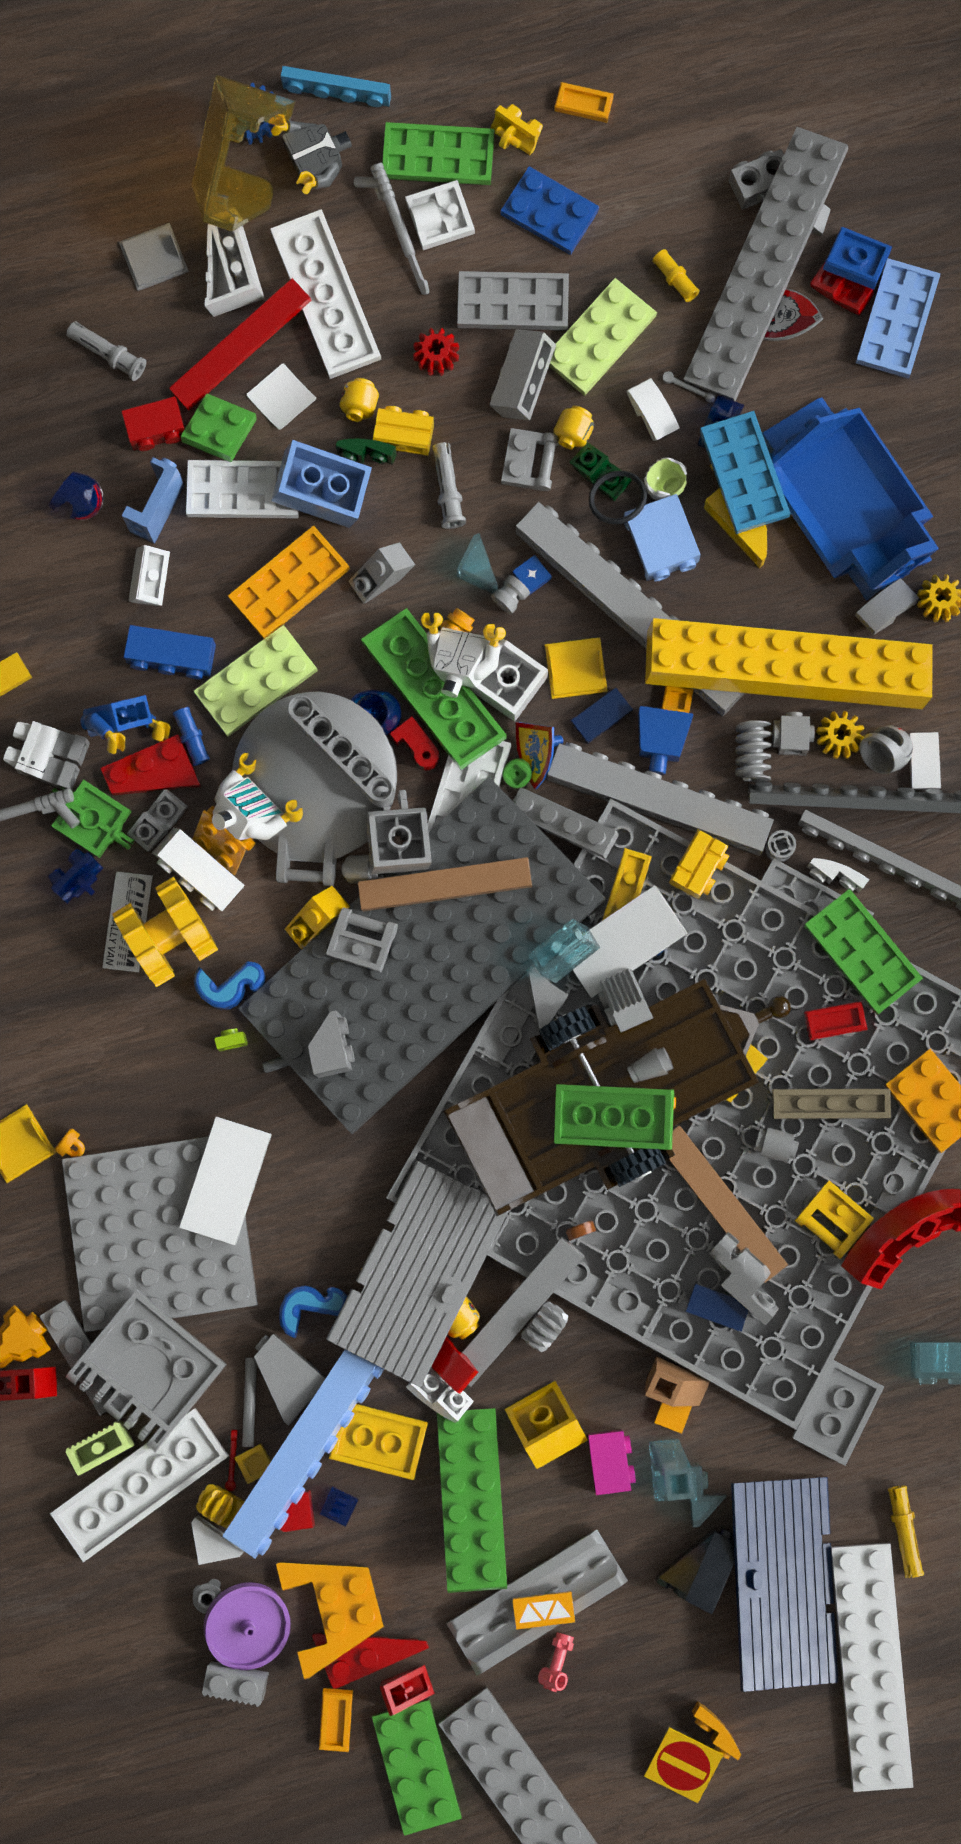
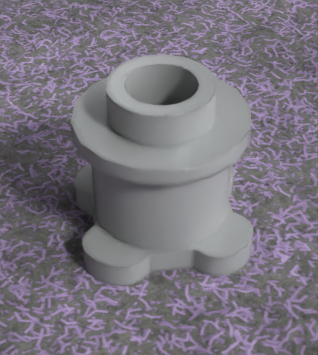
(211, 1588)

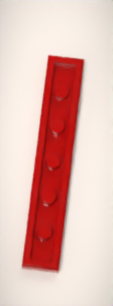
(240, 344)

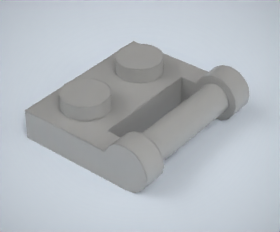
(521, 457)
(358, 948)

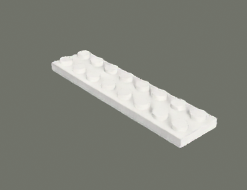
(871, 1667)

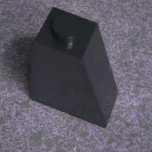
(701, 1570)

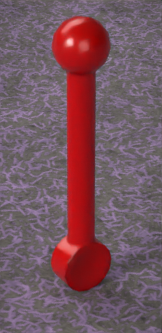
(230, 1485)

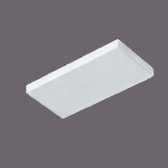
(630, 939)
(225, 1181)

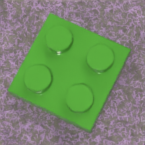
(218, 427)

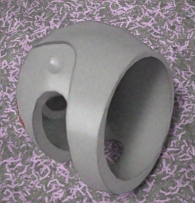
(887, 750)

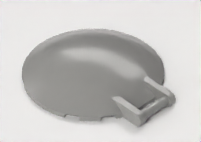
(297, 770)

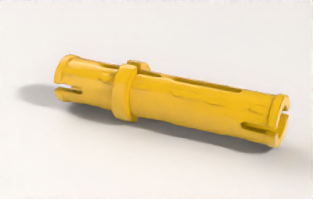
(906, 1535)

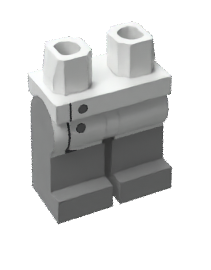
(38, 751)

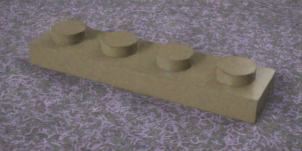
(831, 1103)

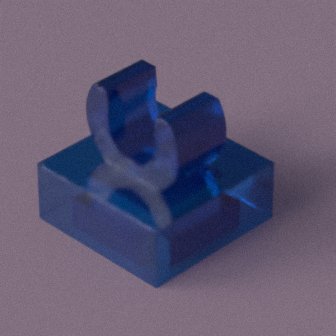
(339, 1506)

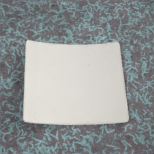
(281, 396)

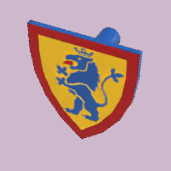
(536, 746)

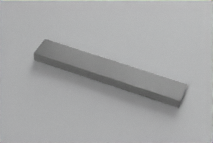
(522, 1305)

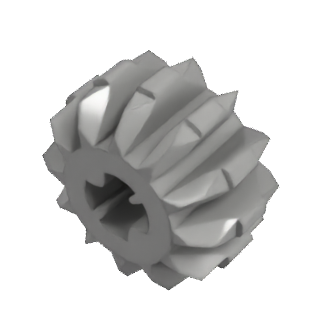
(544, 1326)

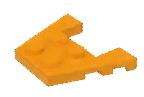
(345, 1605)

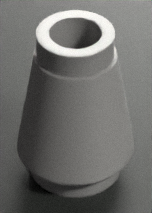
(651, 1065)

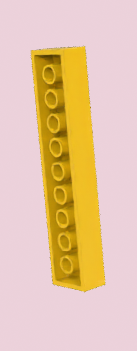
(788, 663)

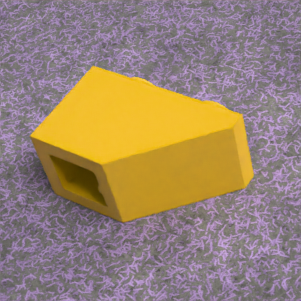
(316, 916)

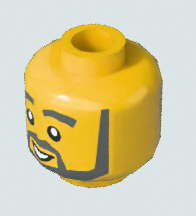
(574, 427)

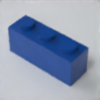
(169, 652)

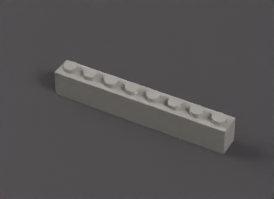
(659, 798)

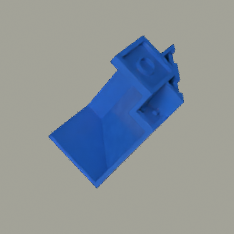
(850, 496)

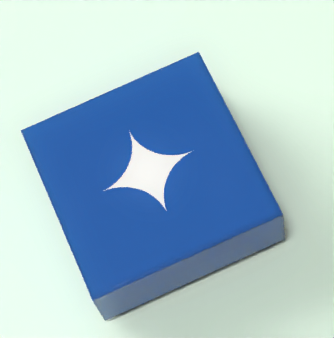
(532, 574)

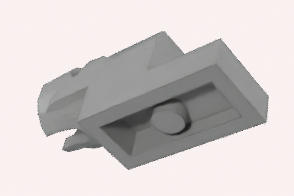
(745, 1278)

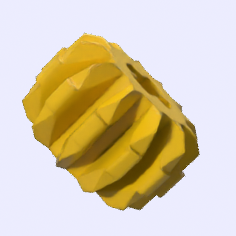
(935, 589)
(850, 730)
(218, 1505)

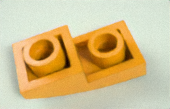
(721, 1737)

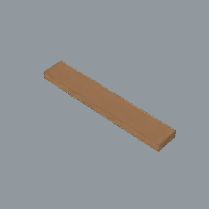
(445, 884)
(722, 1202)

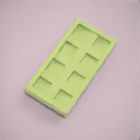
(600, 336)
(255, 680)

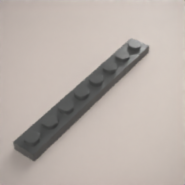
(851, 797)

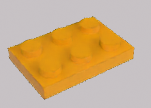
(930, 1099)

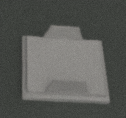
(153, 256)

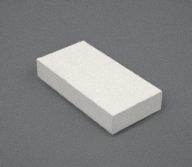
(925, 761)

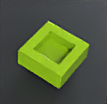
(230, 1039)

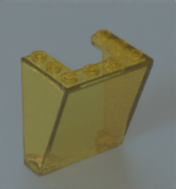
(224, 193)

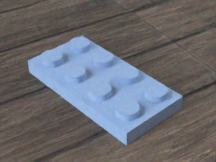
(898, 318)

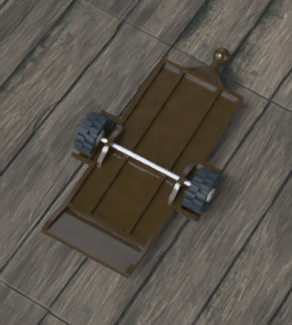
(512, 1124)

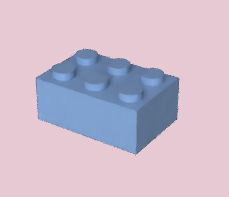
(321, 484)

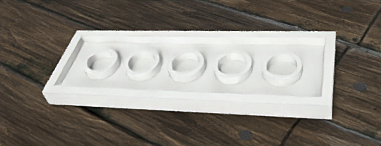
(334, 311)
(138, 1486)

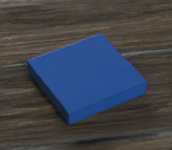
(857, 258)

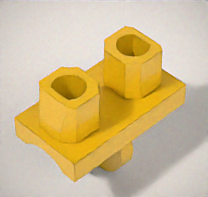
(514, 130)

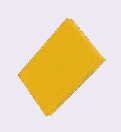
(381, 1442)

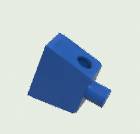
(662, 736)

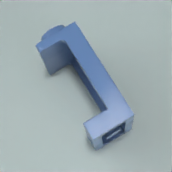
(160, 504)

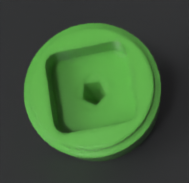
(517, 773)

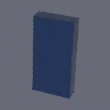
(601, 715)
(717, 1307)

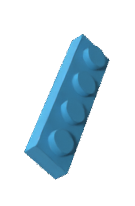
(331, 85)

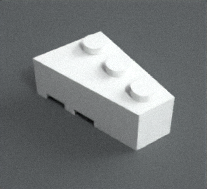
(231, 271)
(197, 870)

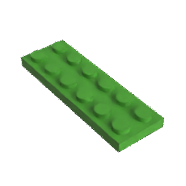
(457, 723)
(472, 1502)

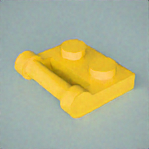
(841, 1212)

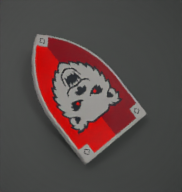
(792, 317)

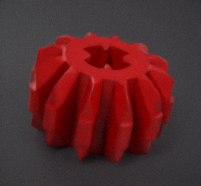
(426, 356)

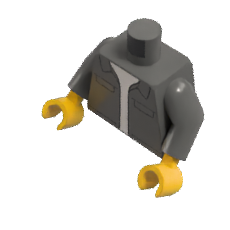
(313, 152)

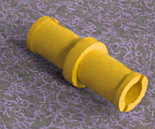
(675, 275)

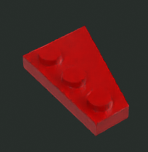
(152, 769)

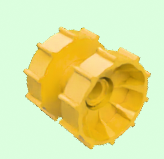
(164, 932)

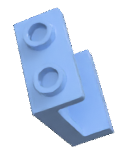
(663, 538)

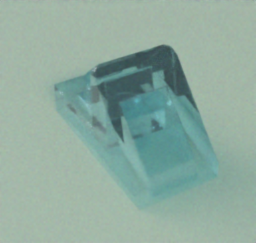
(702, 1504)

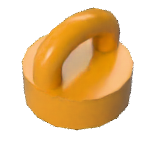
(67, 1141)

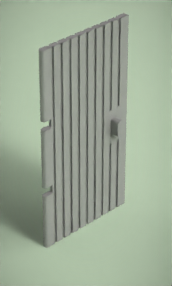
(418, 1274)

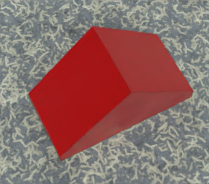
(406, 1689)

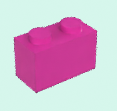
(610, 1462)

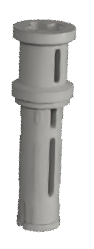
(115, 355)
(449, 497)

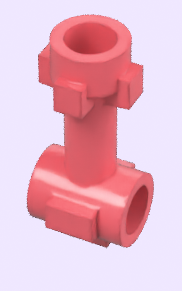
(552, 1677)

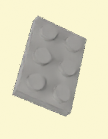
(838, 1412)

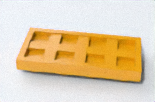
(289, 582)

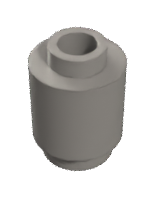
(358, 869)
(776, 1144)

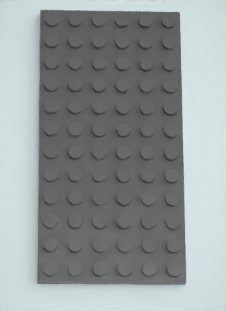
(441, 966)

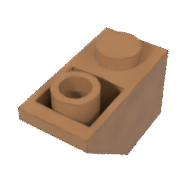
(675, 1384)

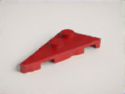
(368, 1657)

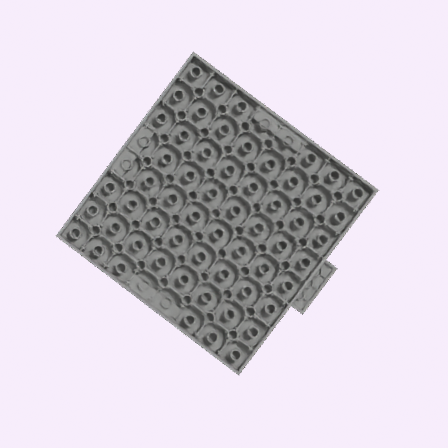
(655, 1230)

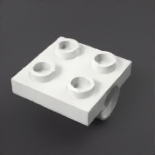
(440, 215)

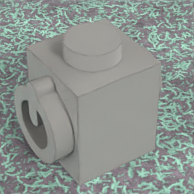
(792, 734)

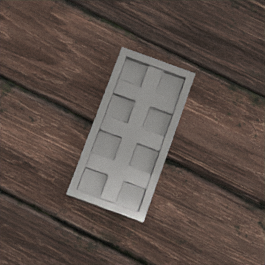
(513, 300)

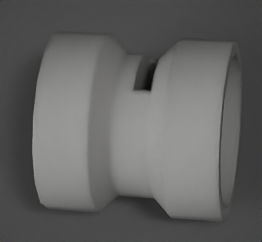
(510, 594)
(779, 850)

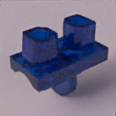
(77, 878)

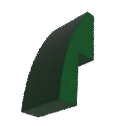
(358, 449)
(594, 464)

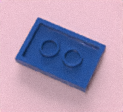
(549, 210)

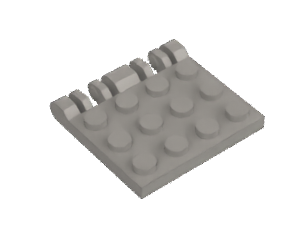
(150, 1366)

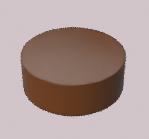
(580, 1230)

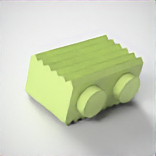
(99, 1447)

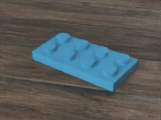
(745, 472)

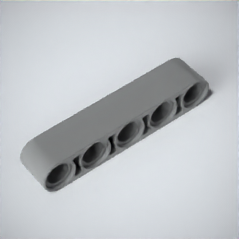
(335, 739)

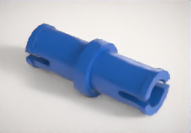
(191, 736)

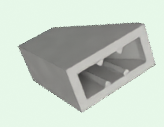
(287, 1375)

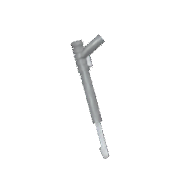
(384, 192)
(47, 804)

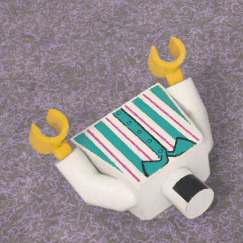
(247, 810)

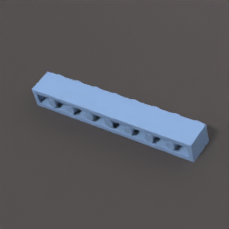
(301, 1454)

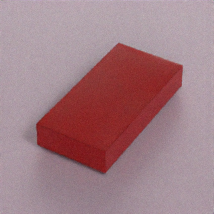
(835, 1021)

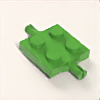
(99, 819)

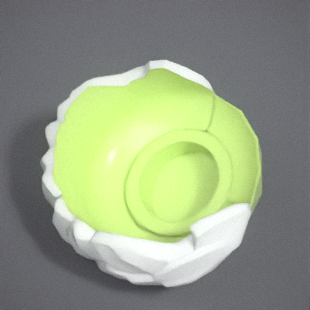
(665, 478)

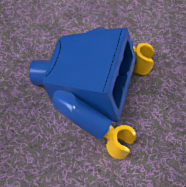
(120, 716)

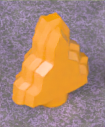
(21, 1337)

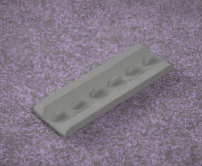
(489, 1628)

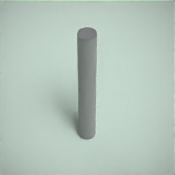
(249, 1402)

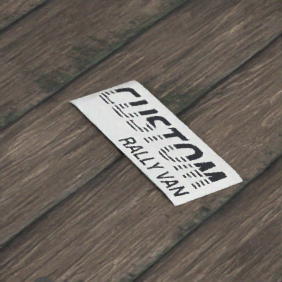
(127, 889)

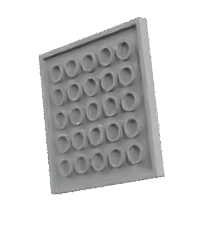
(129, 1236)

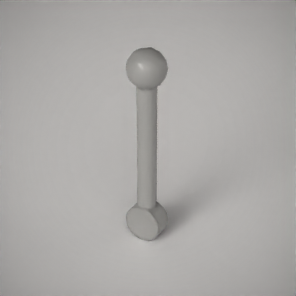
(668, 378)

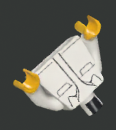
(461, 656)

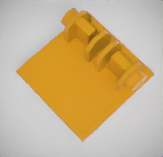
(221, 843)

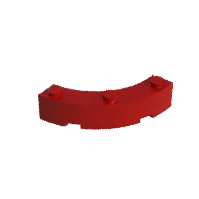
(899, 1230)

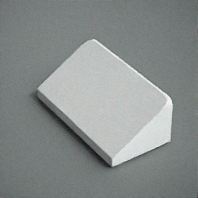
(149, 576)

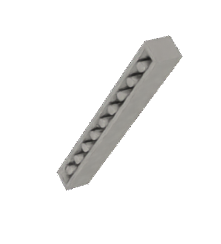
(602, 583)

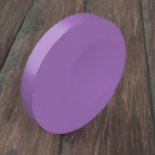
(246, 1626)

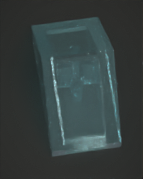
(476, 566)

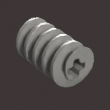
(751, 751)

